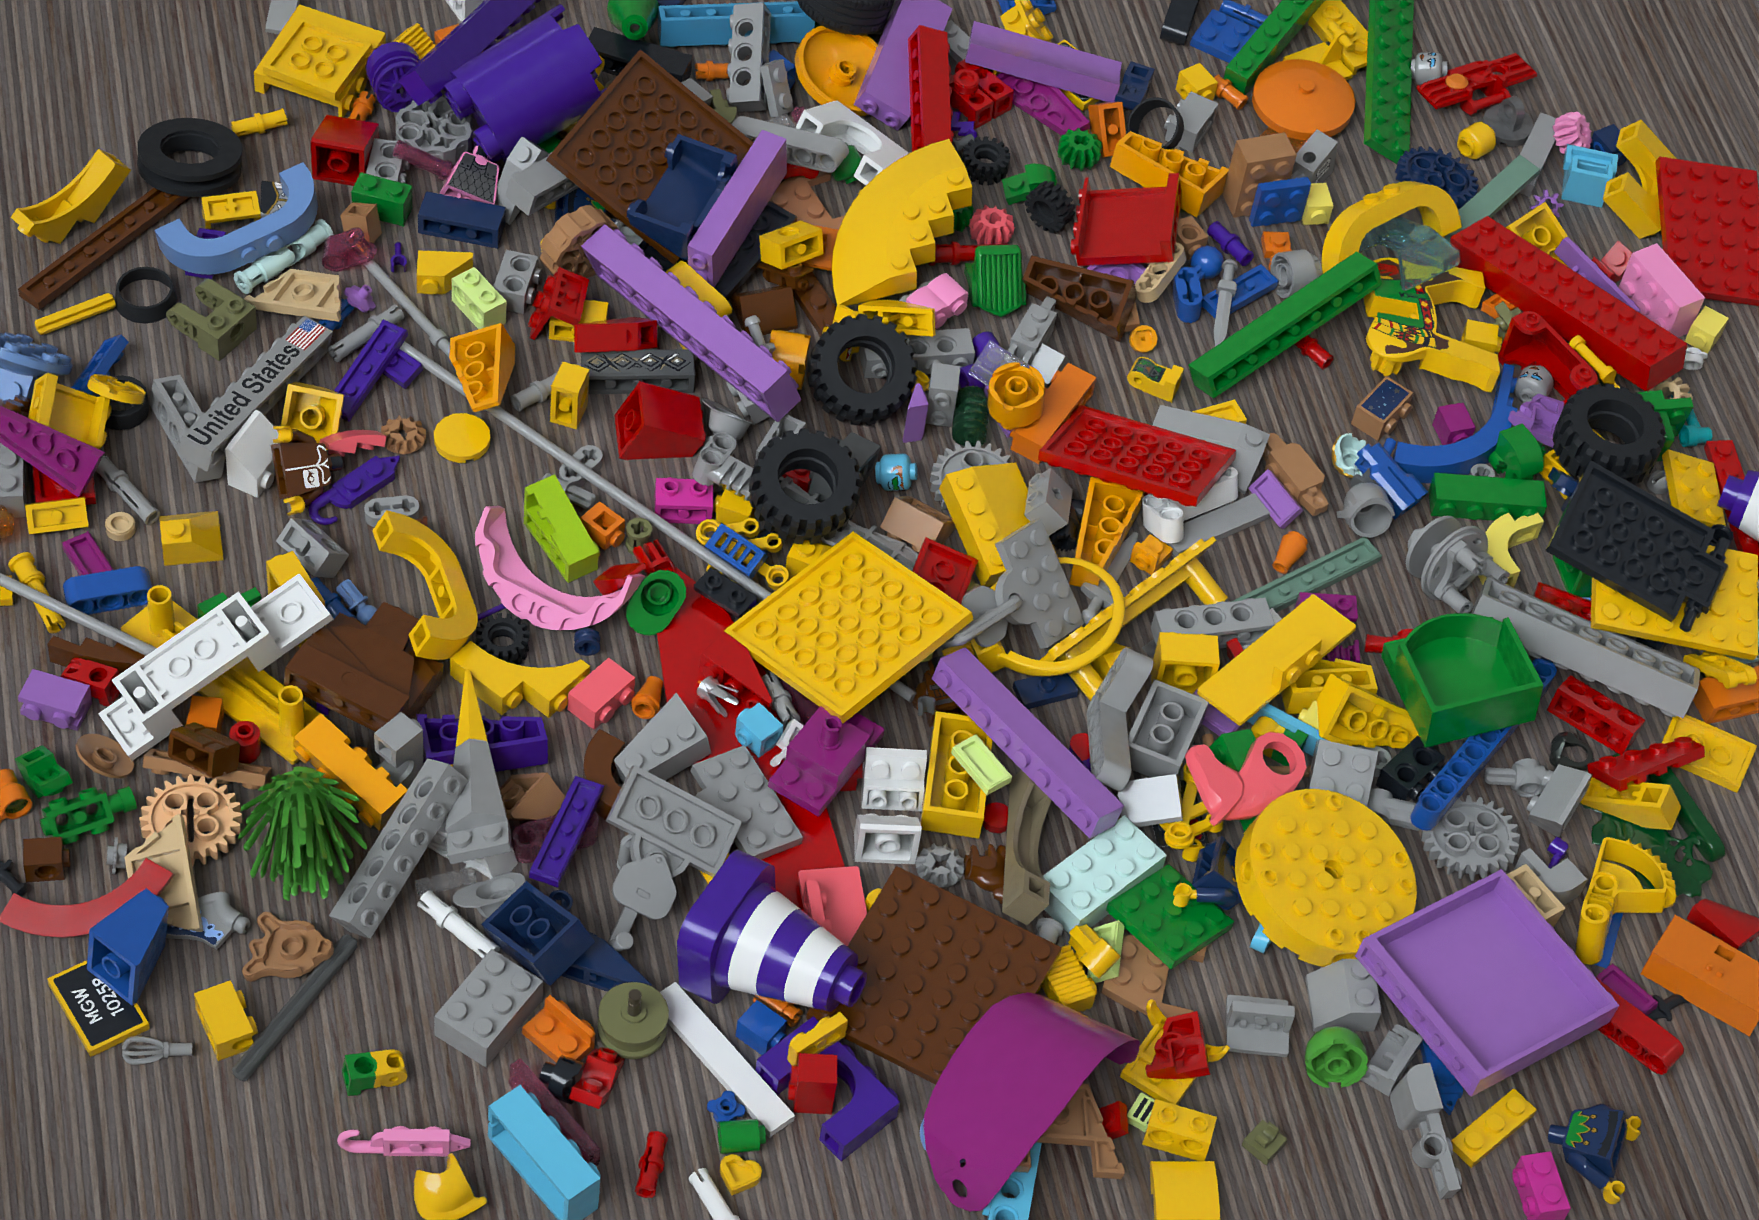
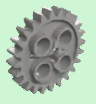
(961, 459)
(1472, 839)

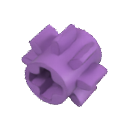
(1539, 200)

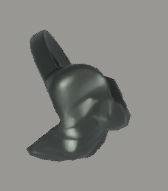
(1568, 739)

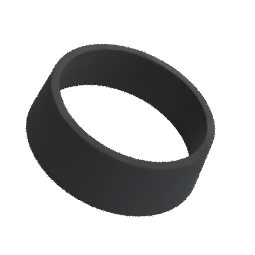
(1146, 106)
(144, 314)

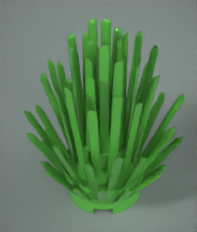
(299, 811)

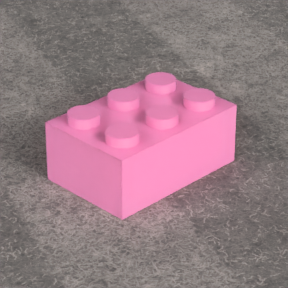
(1661, 290)

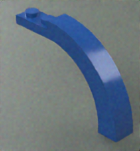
(1464, 454)

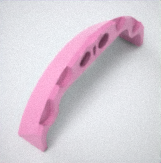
(528, 595)

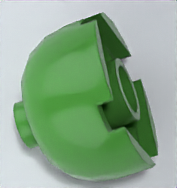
(1336, 1056)

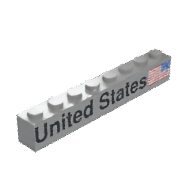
(256, 389)

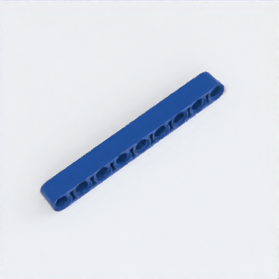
(1467, 764)

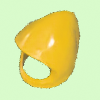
(445, 1193)

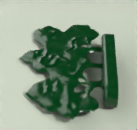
(1699, 831)

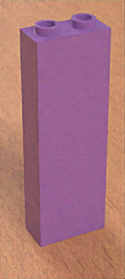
(886, 83)
(738, 207)

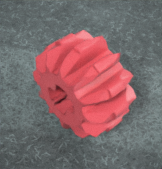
(991, 226)

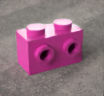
(683, 500)
(1540, 1187)

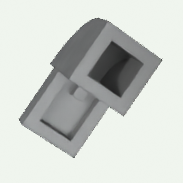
(1562, 880)

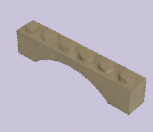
(1024, 887)

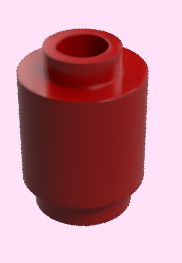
(249, 738)

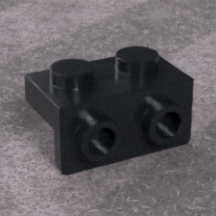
(725, 593)

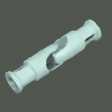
(272, 264)

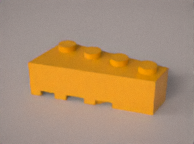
(1104, 525)
(330, 754)

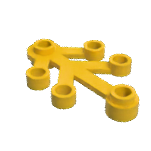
(765, 570)
(1181, 834)

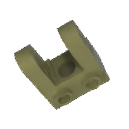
(223, 328)

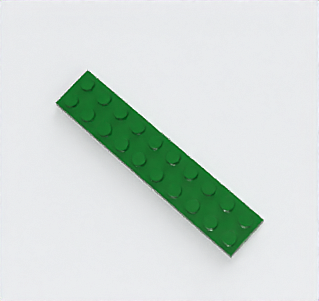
(1389, 77)

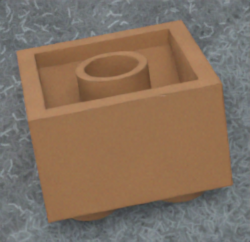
(914, 520)

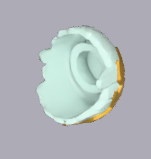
(1345, 454)

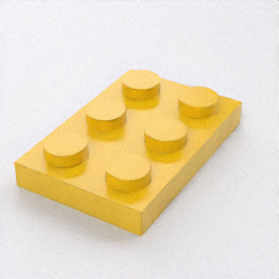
(1693, 487)

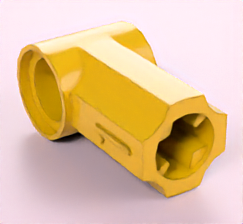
(1094, 951)

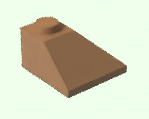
(531, 797)

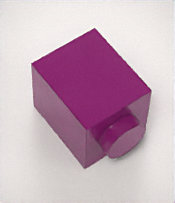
(1453, 423)

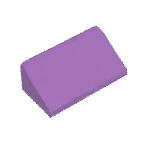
(916, 416)

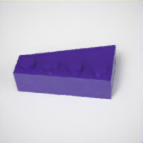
(511, 740)

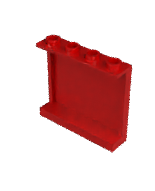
(1127, 224)

